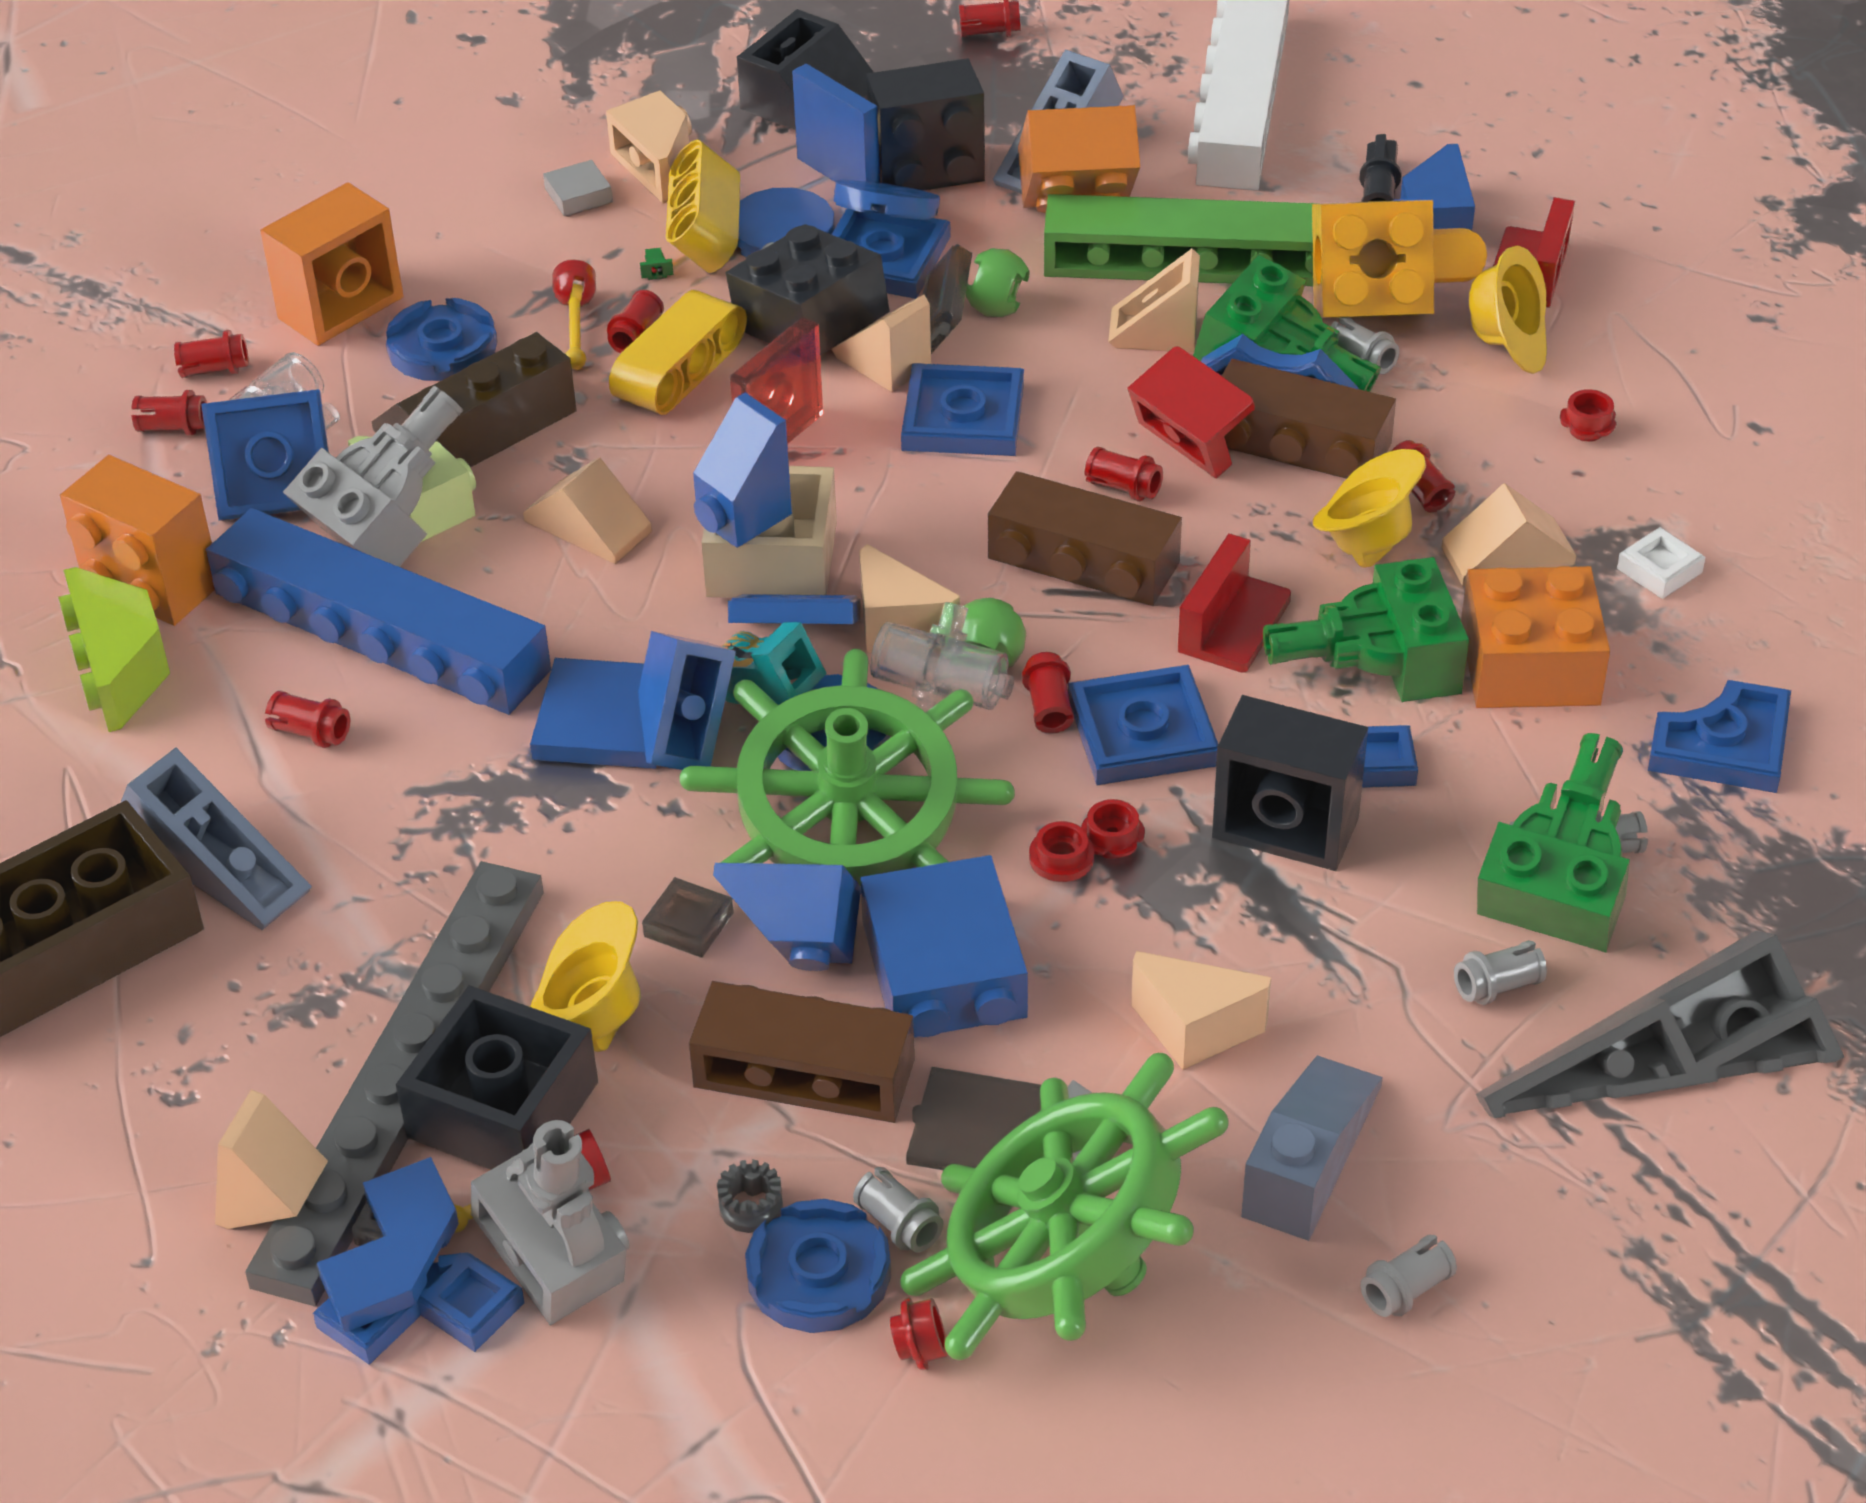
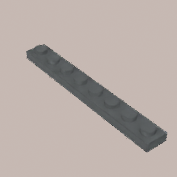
(369, 1124)

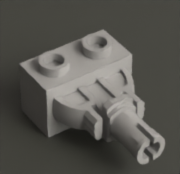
(376, 483)
(546, 1223)

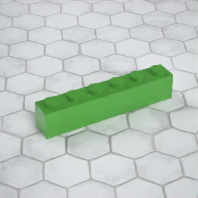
(1145, 235)

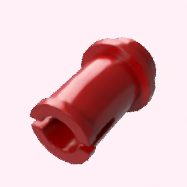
(990, 18)
(638, 316)
(212, 355)
(170, 412)
(1136, 476)
(1433, 488)
(1047, 681)
(321, 721)

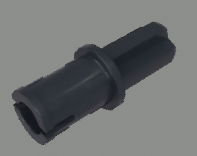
(1380, 172)

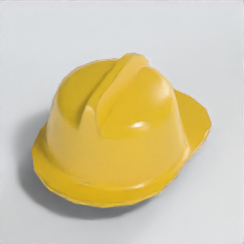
(1511, 306)
(1373, 506)
(591, 972)

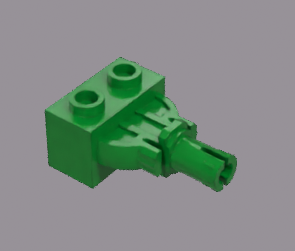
(1270, 312)
(1392, 628)
(1562, 865)

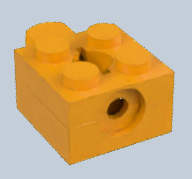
(1386, 257)

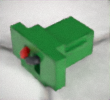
(655, 265)

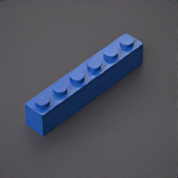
(380, 610)

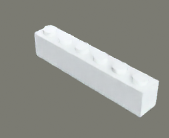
(1238, 93)

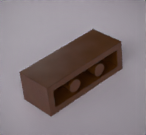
(1309, 420)
(1084, 538)
(802, 1051)

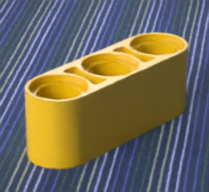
(703, 206)
(677, 352)

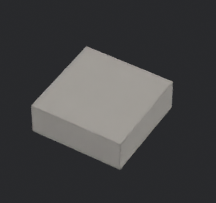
(578, 188)

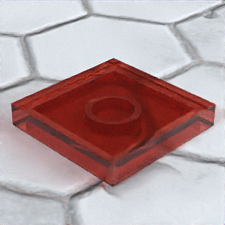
(786, 377)

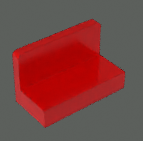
(1546, 246)
(1190, 408)
(1228, 609)

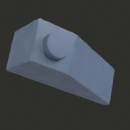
(1073, 84)
(214, 841)
(1307, 1146)

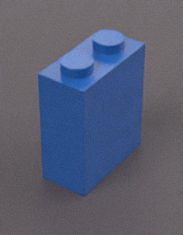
(945, 946)

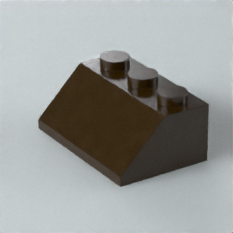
(500, 398)

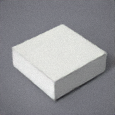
(1661, 563)

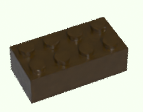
(87, 911)

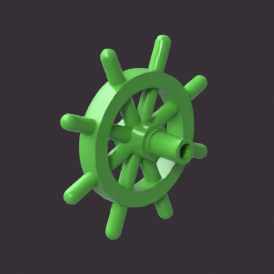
(847, 775)
(1064, 1206)

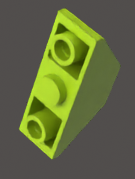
(116, 641)

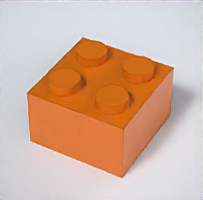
(1078, 153)
(332, 263)
(141, 534)
(1535, 637)

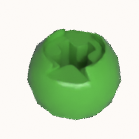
(997, 282)
(995, 626)

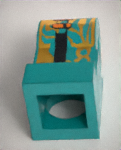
(775, 661)

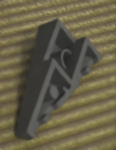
(1708, 1024)

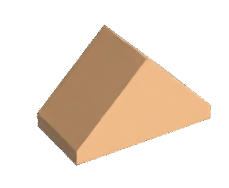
(1160, 311)
(890, 345)
(591, 512)
(1506, 534)
(898, 595)
(1197, 1005)
(263, 1166)

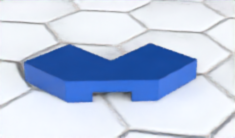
(392, 1270)
(459, 1298)

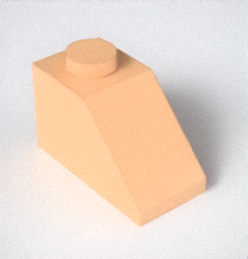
(648, 137)

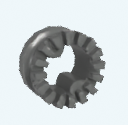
(753, 1180)

